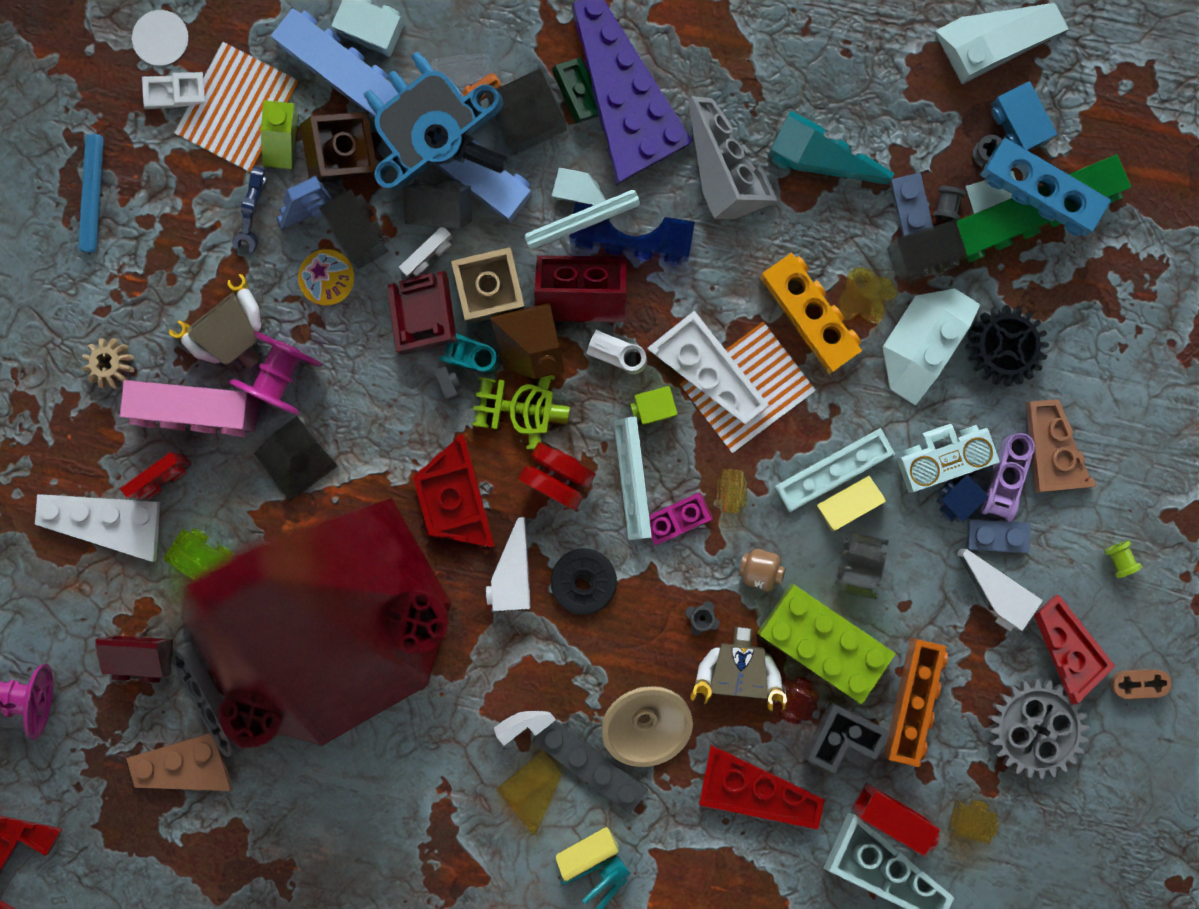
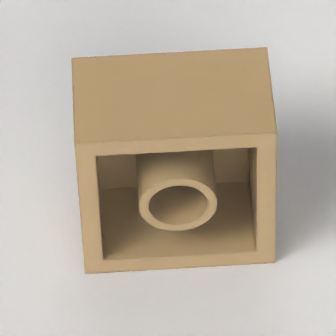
(488, 285)

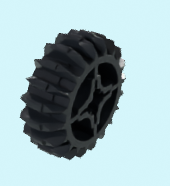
(1028, 331)

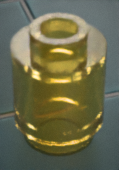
(732, 491)

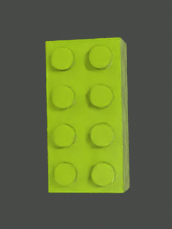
(826, 643)

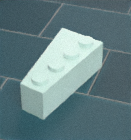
(875, 865)

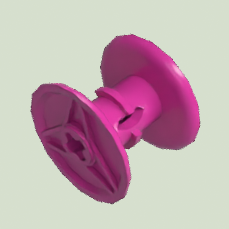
(276, 373)
(29, 700)

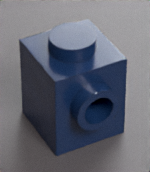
(960, 498)

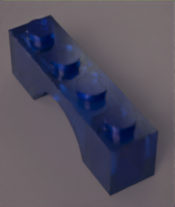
(669, 240)

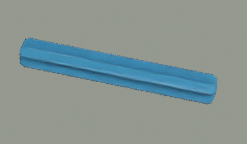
(90, 193)

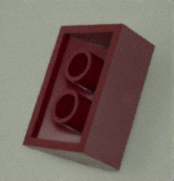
(582, 287)

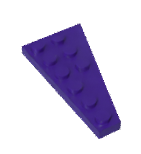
(628, 101)

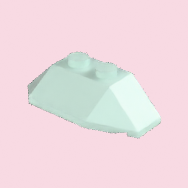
(926, 340)

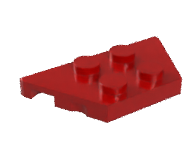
(453, 497)

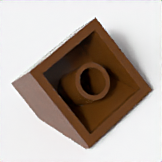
(338, 146)

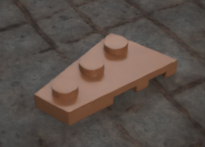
(1055, 457)
(182, 765)

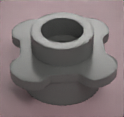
(694, 615)

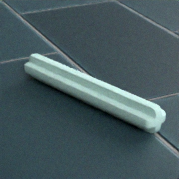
(582, 219)

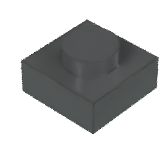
(449, 383)

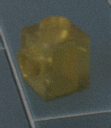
(974, 820)

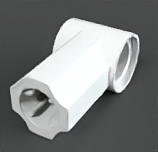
(614, 352)

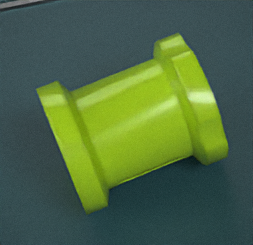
(1123, 559)

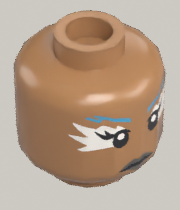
(761, 569)

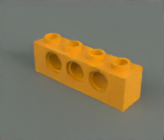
(794, 306)

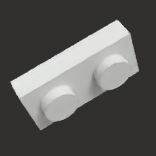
(417, 262)

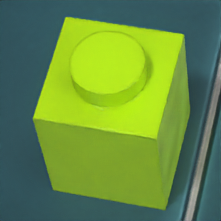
(654, 406)

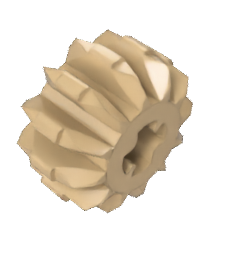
(97, 363)

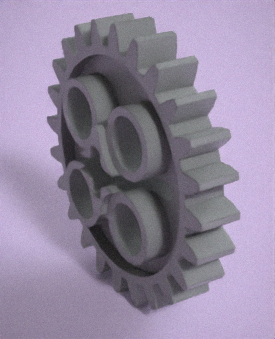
(1062, 741)

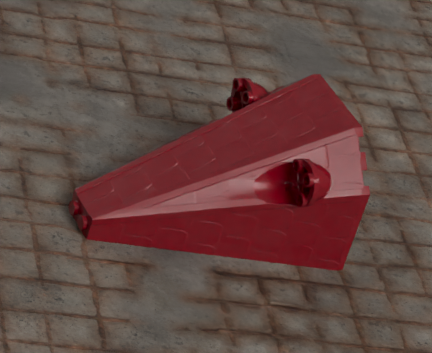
(318, 626)

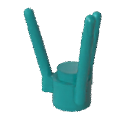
(614, 875)

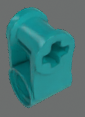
(465, 354)

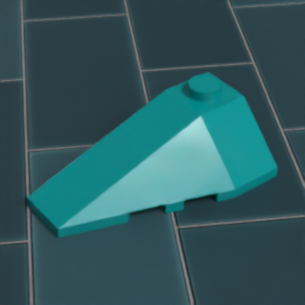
(806, 148)

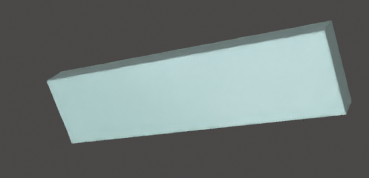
(834, 470)
(632, 478)

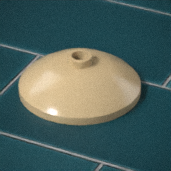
(649, 738)

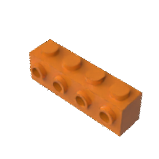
(915, 702)

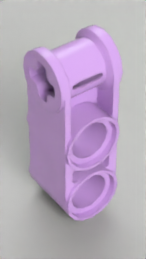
(998, 490)

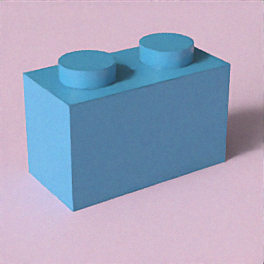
(1023, 117)

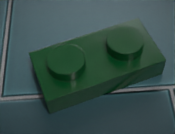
(576, 89)

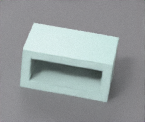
(368, 25)

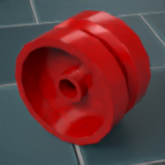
(558, 473)

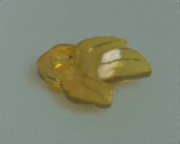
(866, 300)

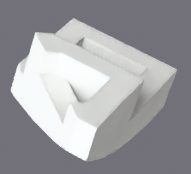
(514, 725)

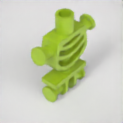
(549, 412)

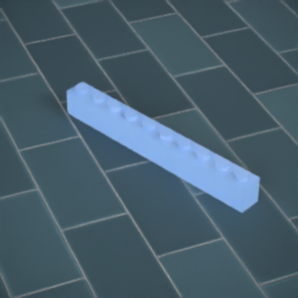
(352, 78)

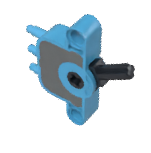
(430, 108)

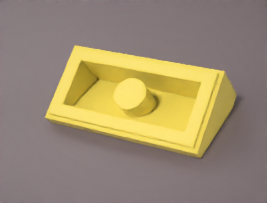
(851, 503)
(586, 853)

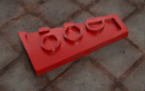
(752, 791)

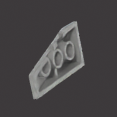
(726, 173)

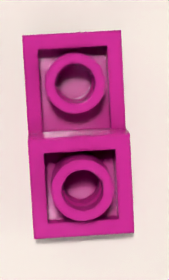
(679, 518)

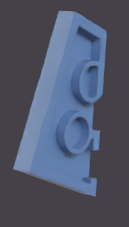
(303, 202)

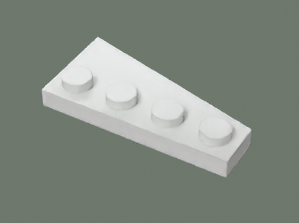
(705, 363)
(112, 523)

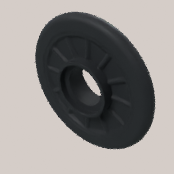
(589, 562)

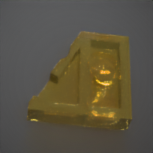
(531, 789)

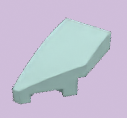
(576, 187)

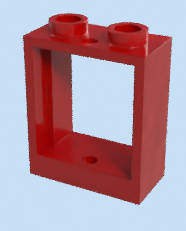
(896, 820)

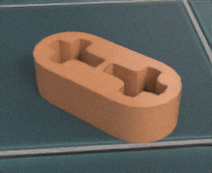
(1140, 690)

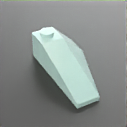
(990, 39)

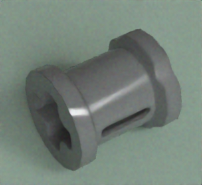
(979, 153)
(949, 203)

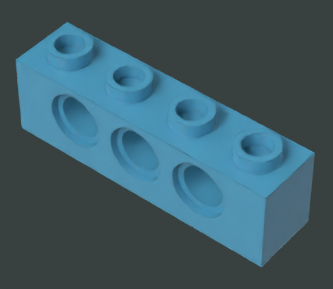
(1088, 202)

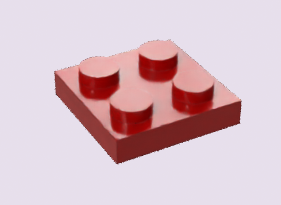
(149, 482)

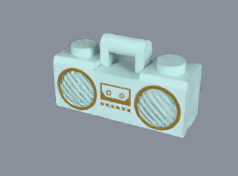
(933, 466)

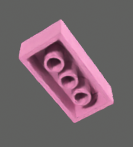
(188, 406)

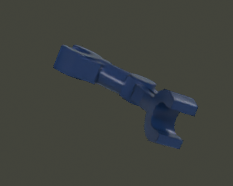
(248, 208)

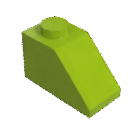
(278, 134)

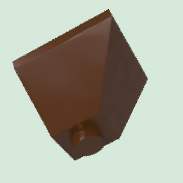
(528, 341)

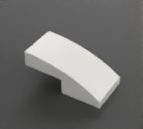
(173, 90)

